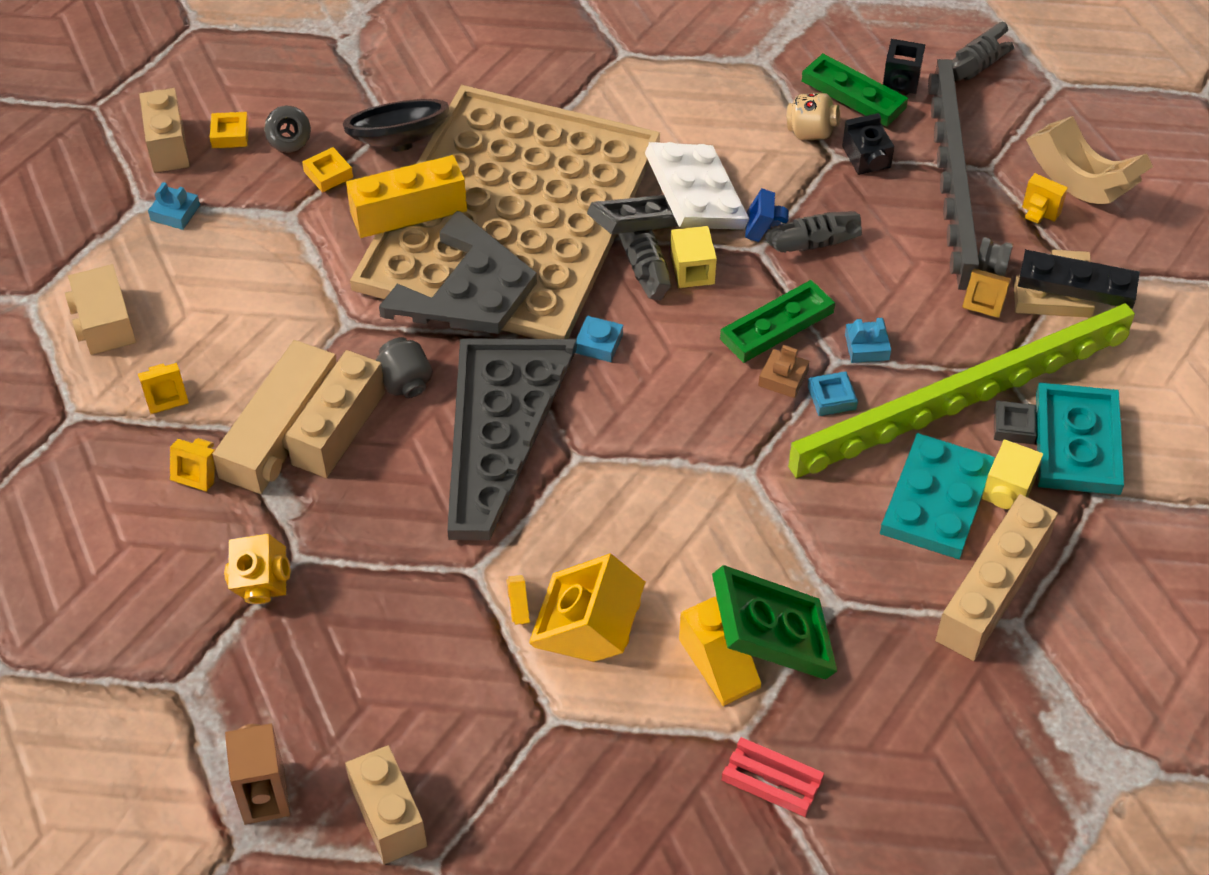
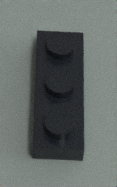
(1078, 279)

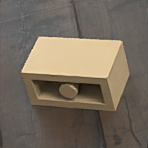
(164, 130)
(100, 309)
(386, 804)

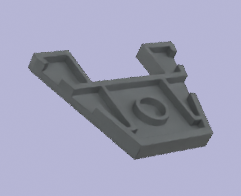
(479, 291)

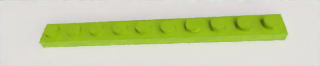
(959, 391)

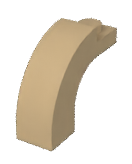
(1076, 165)

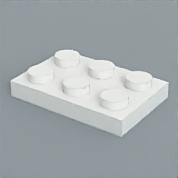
(696, 186)

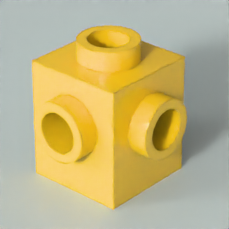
(257, 568)

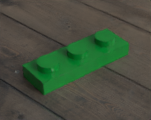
(854, 89)
(777, 321)

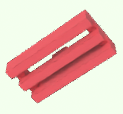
(776, 770)

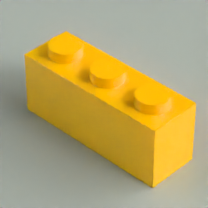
(406, 196)

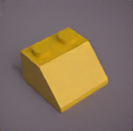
(589, 610)

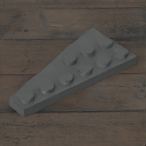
(499, 411)

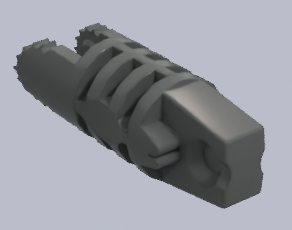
(981, 53)
(815, 231)
(647, 262)

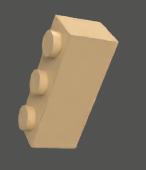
(335, 414)

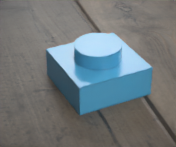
(599, 338)

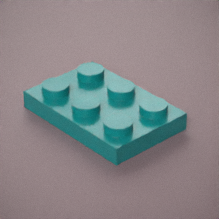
(1079, 438)
(937, 496)

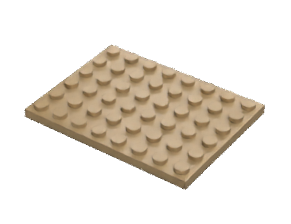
(529, 188)

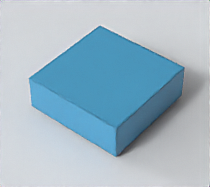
(832, 393)

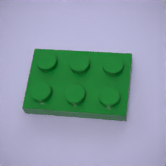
(773, 622)

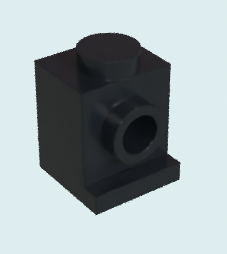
(903, 74)
(867, 144)

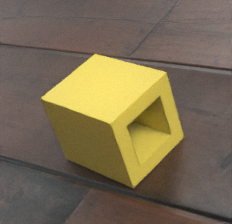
(693, 257)
(1011, 474)

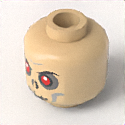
(812, 116)

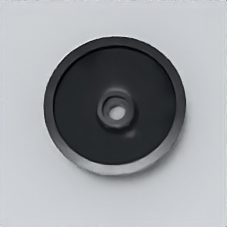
(397, 123)

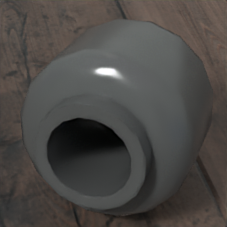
(287, 115)
(404, 367)

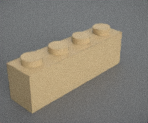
(257, 440)
(996, 577)

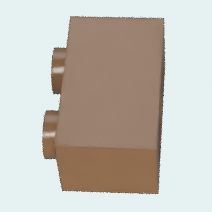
(257, 773)

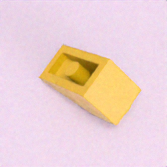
(724, 669)

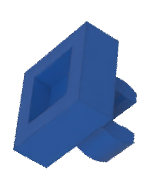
(764, 215)

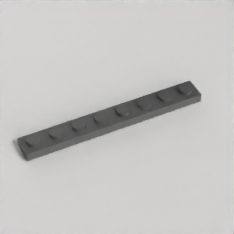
(954, 178)

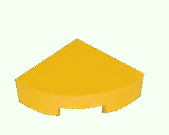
(518, 599)

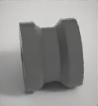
(994, 257)

